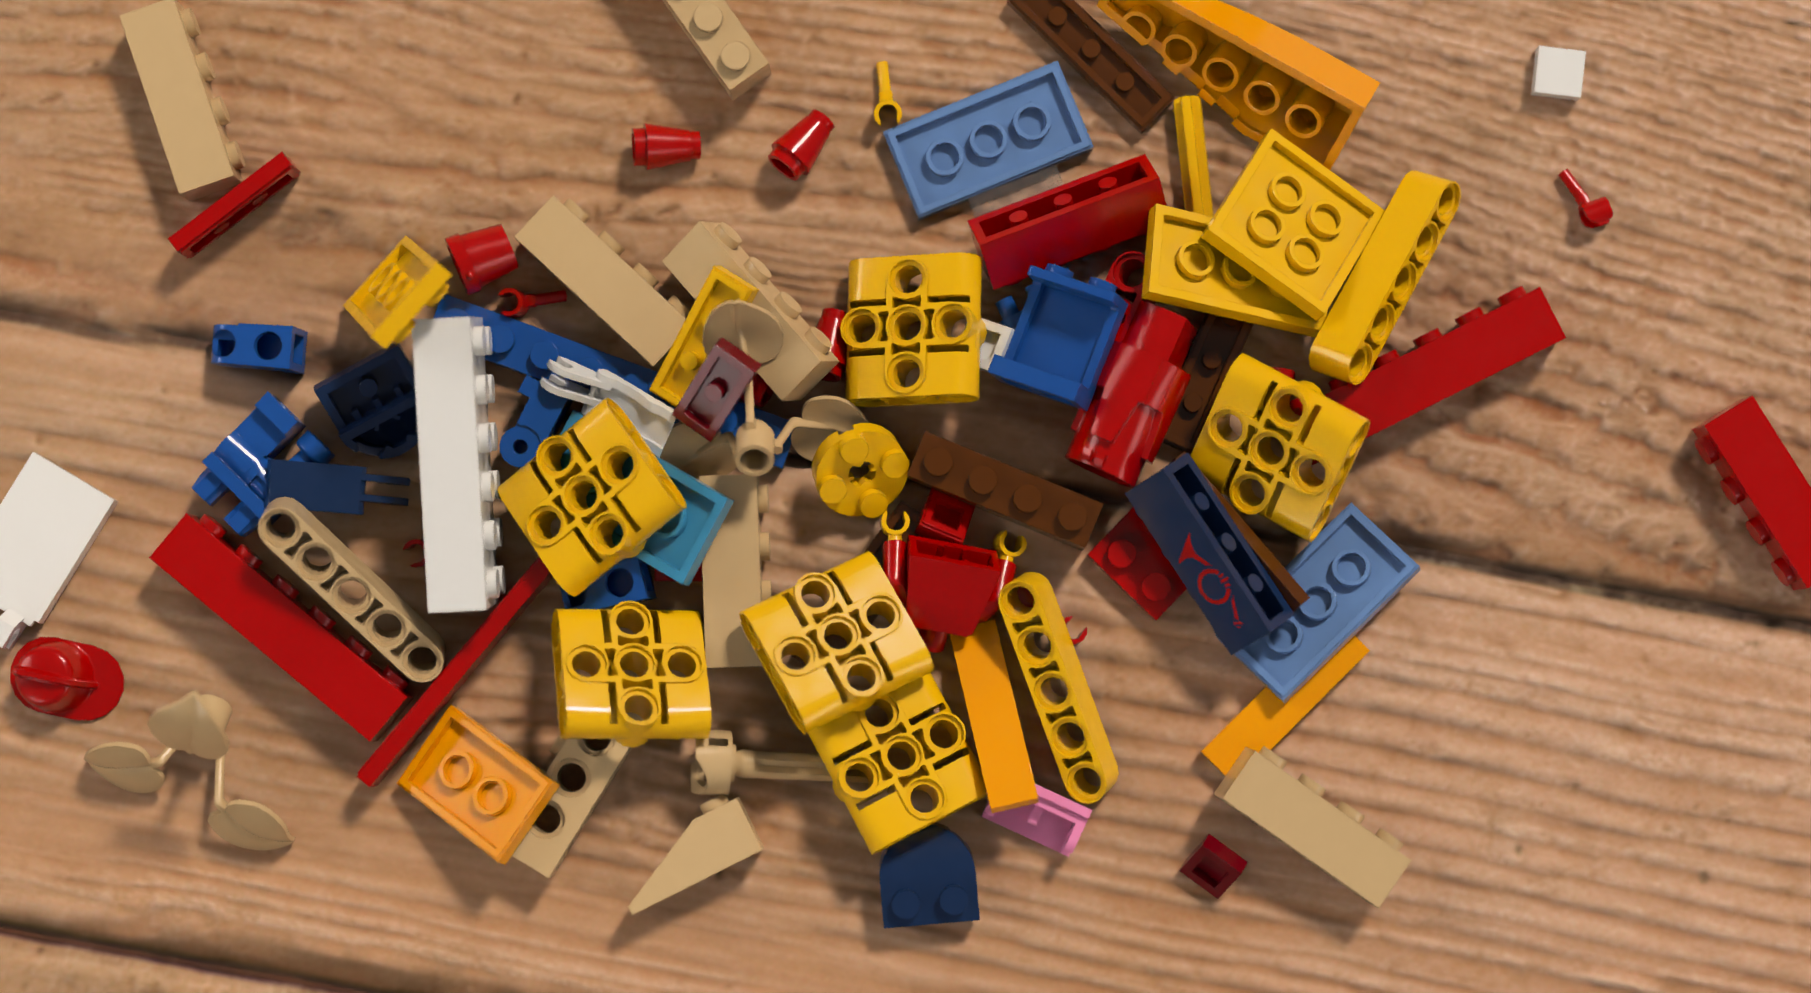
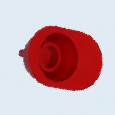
(66, 678)

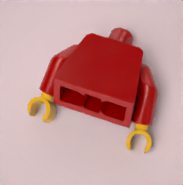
(946, 583)

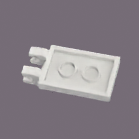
(44, 536)

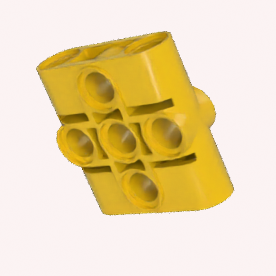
(946, 364)
(1261, 403)
(584, 542)
(790, 627)
(660, 643)
(894, 816)

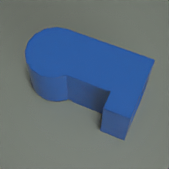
(259, 347)
(538, 421)
(625, 581)

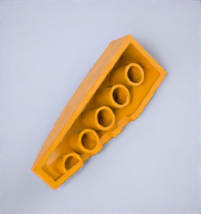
(1253, 71)

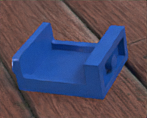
(1061, 337)

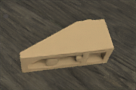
(705, 848)

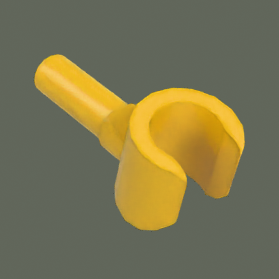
(885, 93)

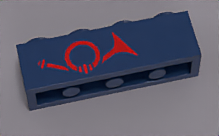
(1209, 554)

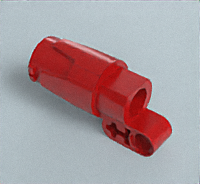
(1136, 386)

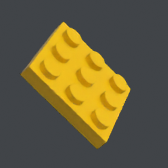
(1293, 224)

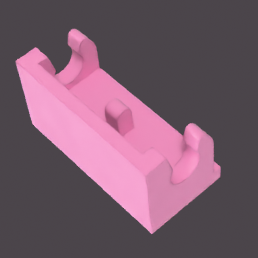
(1051, 822)

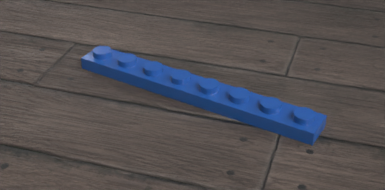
(529, 349)

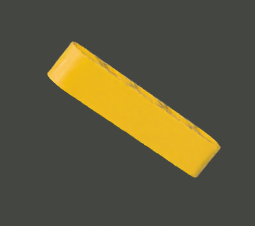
(1384, 277)
(1054, 709)

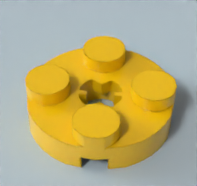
(871, 492)

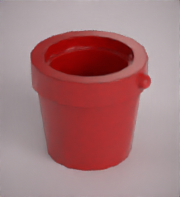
(481, 257)

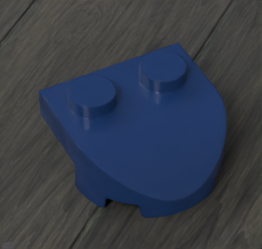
(374, 403)
(928, 880)

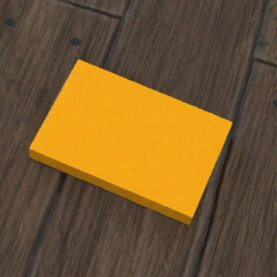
(478, 784)

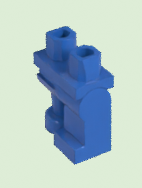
(243, 460)

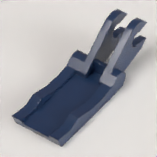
(327, 486)

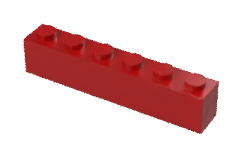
(1449, 362)
(283, 627)

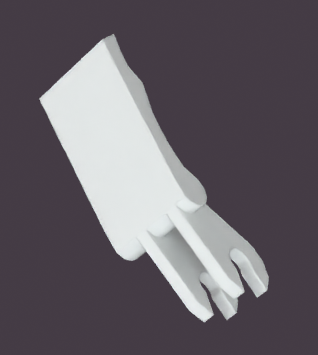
(647, 413)

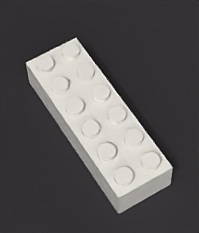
(456, 464)

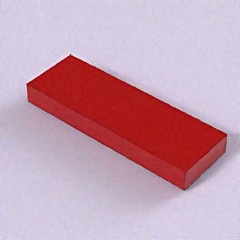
(234, 206)

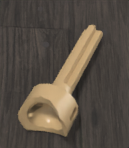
(721, 762)

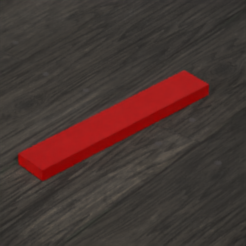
(455, 674)

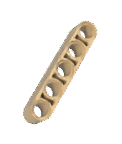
(345, 567)

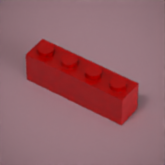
(1067, 221)
(1764, 483)

